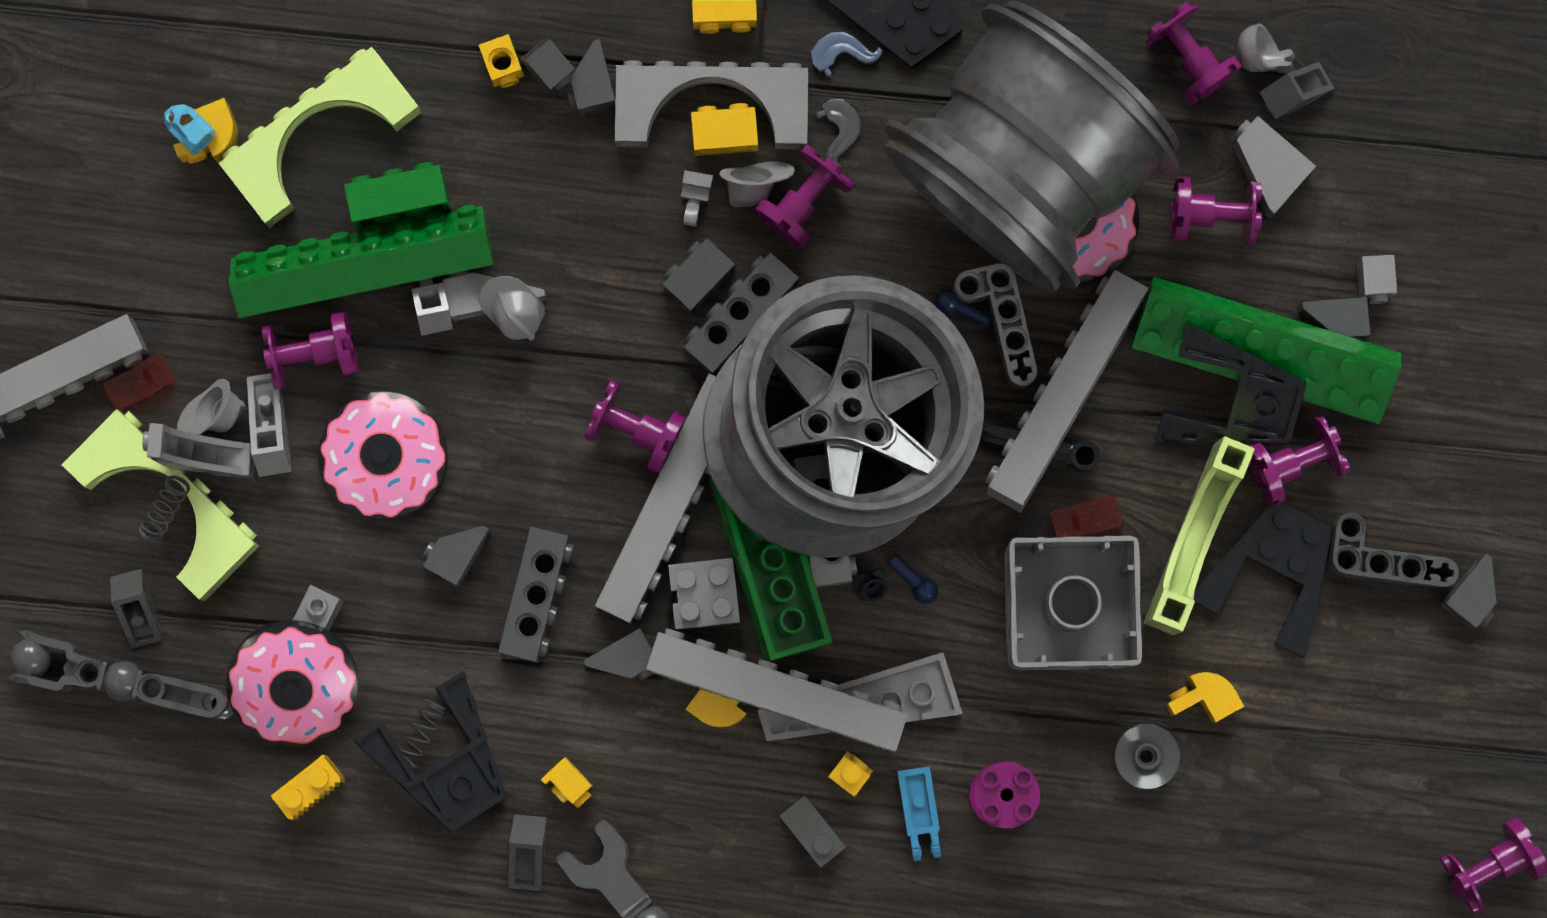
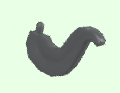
(848, 122)

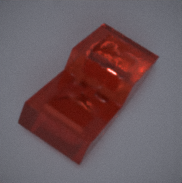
(139, 383)
(1087, 518)

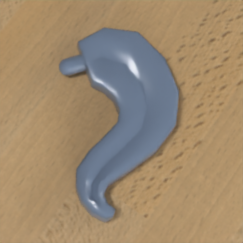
(840, 43)

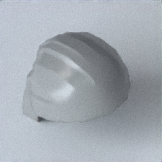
(1259, 52)

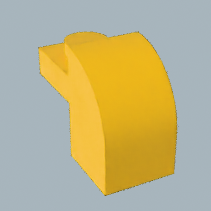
(221, 119)
(1212, 691)
(715, 709)

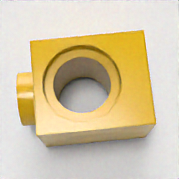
(500, 48)

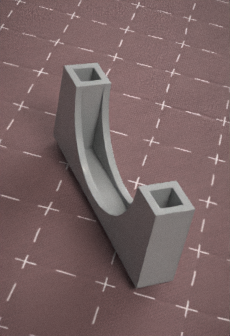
(646, 89)

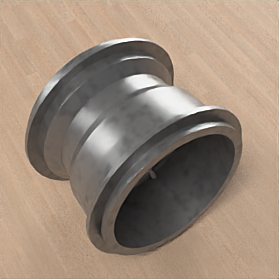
(1033, 144)
(924, 369)

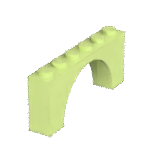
(258, 162)
(219, 541)
(1176, 589)

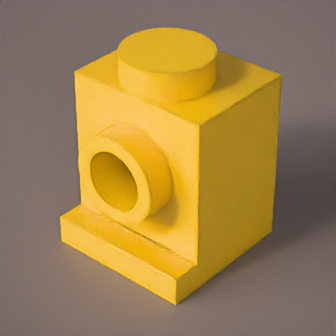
(850, 773)
(568, 783)

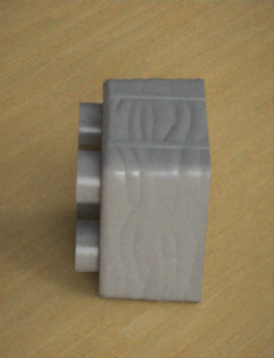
(1073, 603)

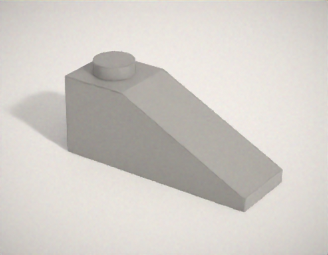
(463, 294)
(267, 427)

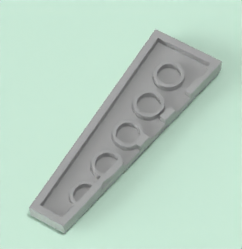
(920, 687)

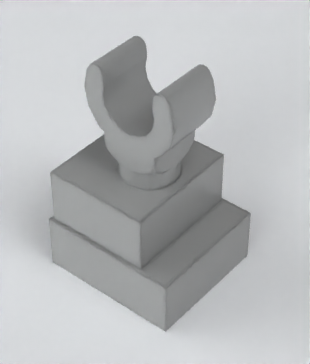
(696, 190)

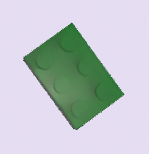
(397, 196)

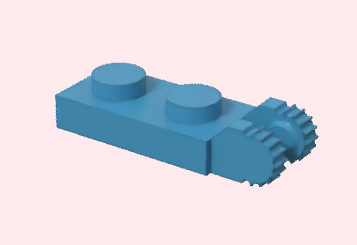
(919, 809)

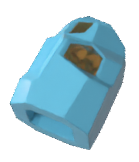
(189, 127)

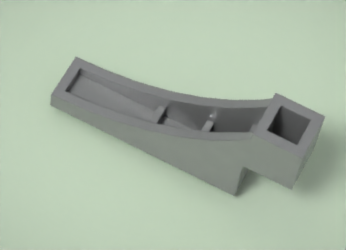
(197, 453)

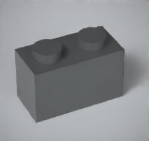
(697, 275)

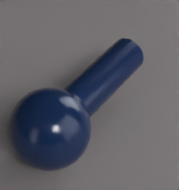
(949, 304)
(924, 589)

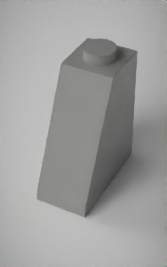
(1270, 161)

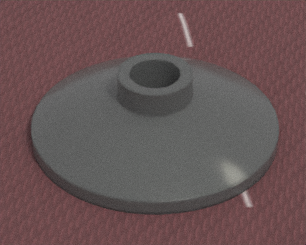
(1162, 748)

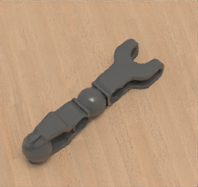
(119, 680)
(612, 876)

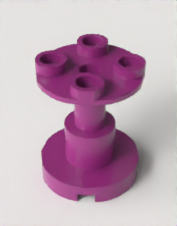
(1199, 62)
(796, 206)
(1203, 210)
(322, 347)
(646, 432)
(1286, 465)
(986, 798)
(1504, 860)

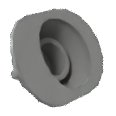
(754, 182)
(512, 307)
(212, 410)

